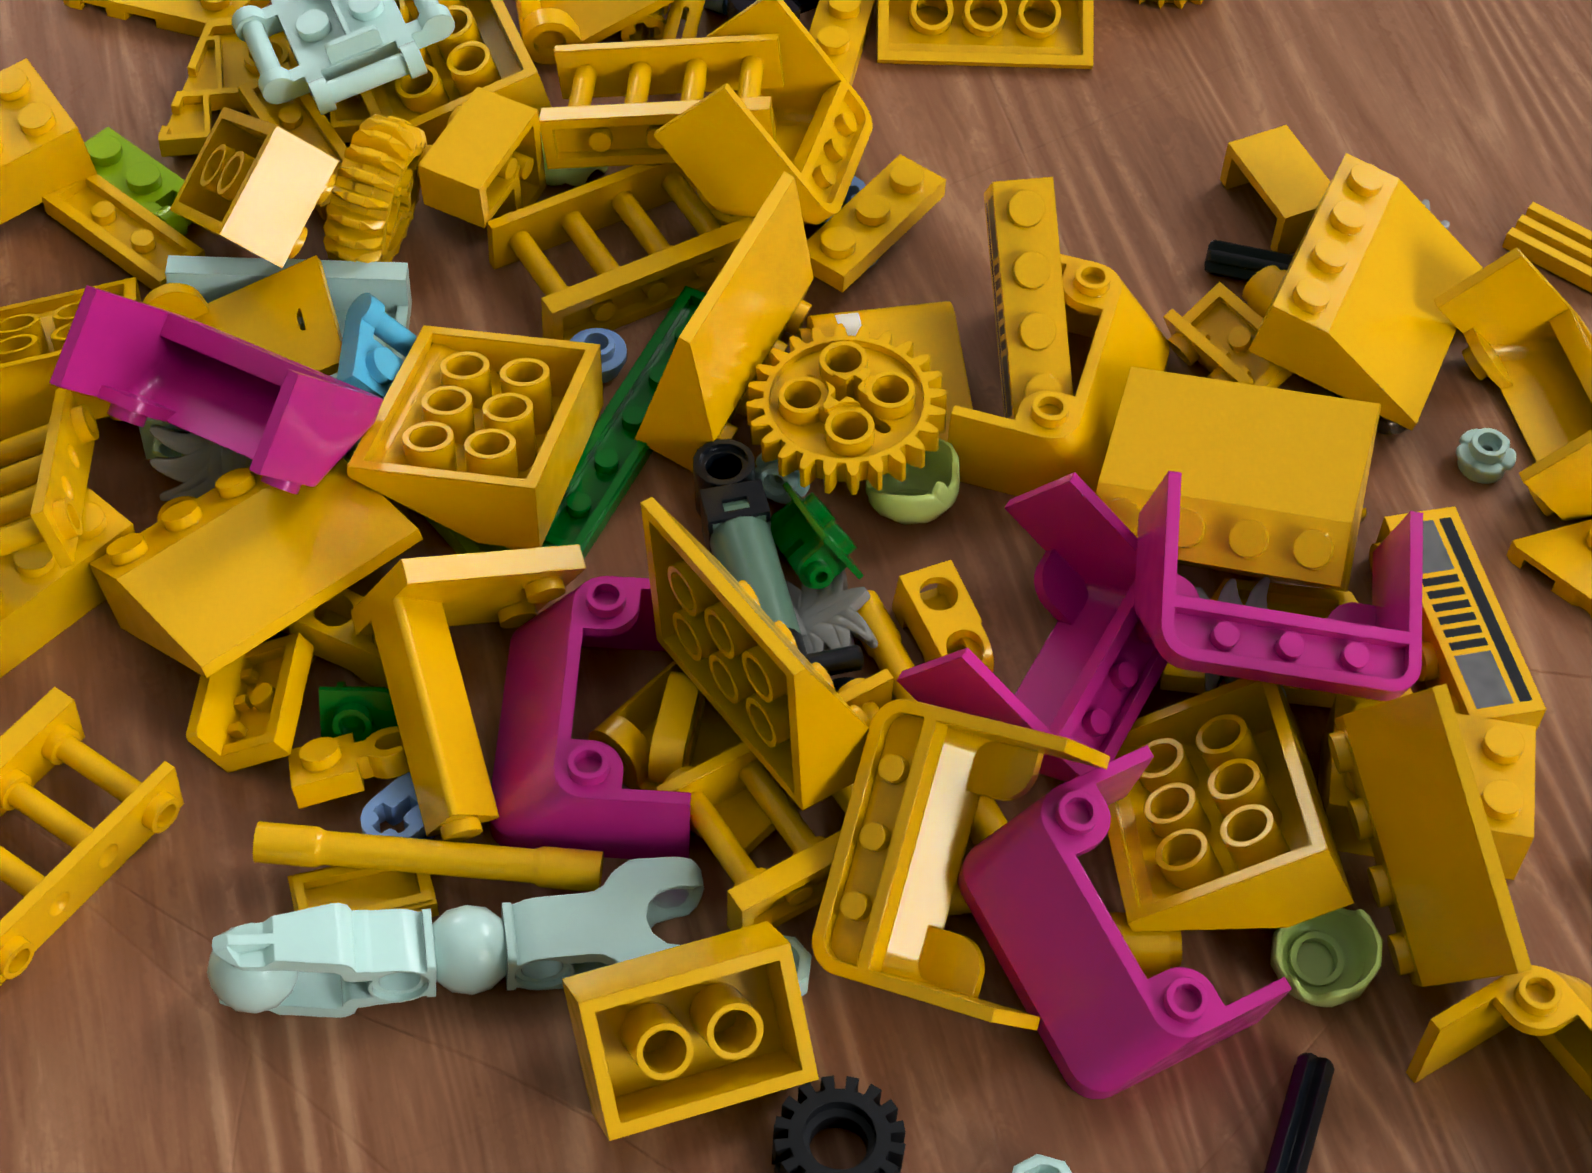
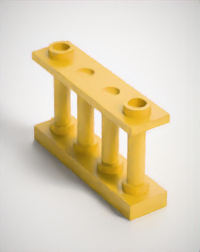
(624, 132)
(618, 292)
(59, 478)
(28, 751)
(799, 880)

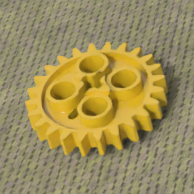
(846, 408)

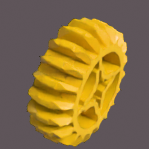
(375, 191)

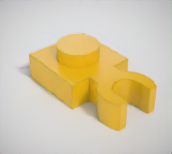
(338, 765)

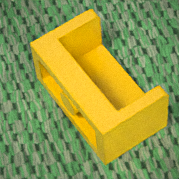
(1282, 177)

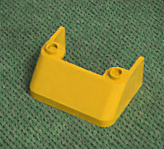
(816, 121)
(1542, 363)
(1056, 430)
(907, 845)
(1534, 1002)

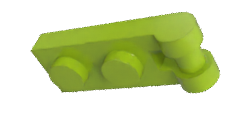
(137, 175)

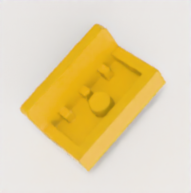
(1219, 336)
(252, 704)

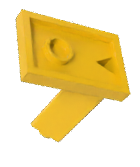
(411, 625)

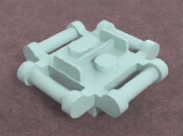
(338, 45)

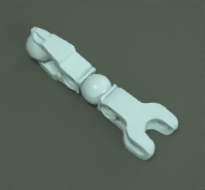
(348, 959)

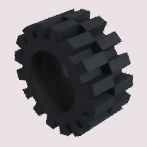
(838, 1109)

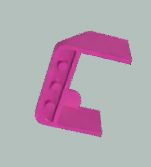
(213, 386)
(1351, 652)
(1097, 657)
(568, 788)
(1068, 956)

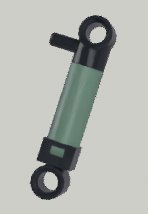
(740, 536)

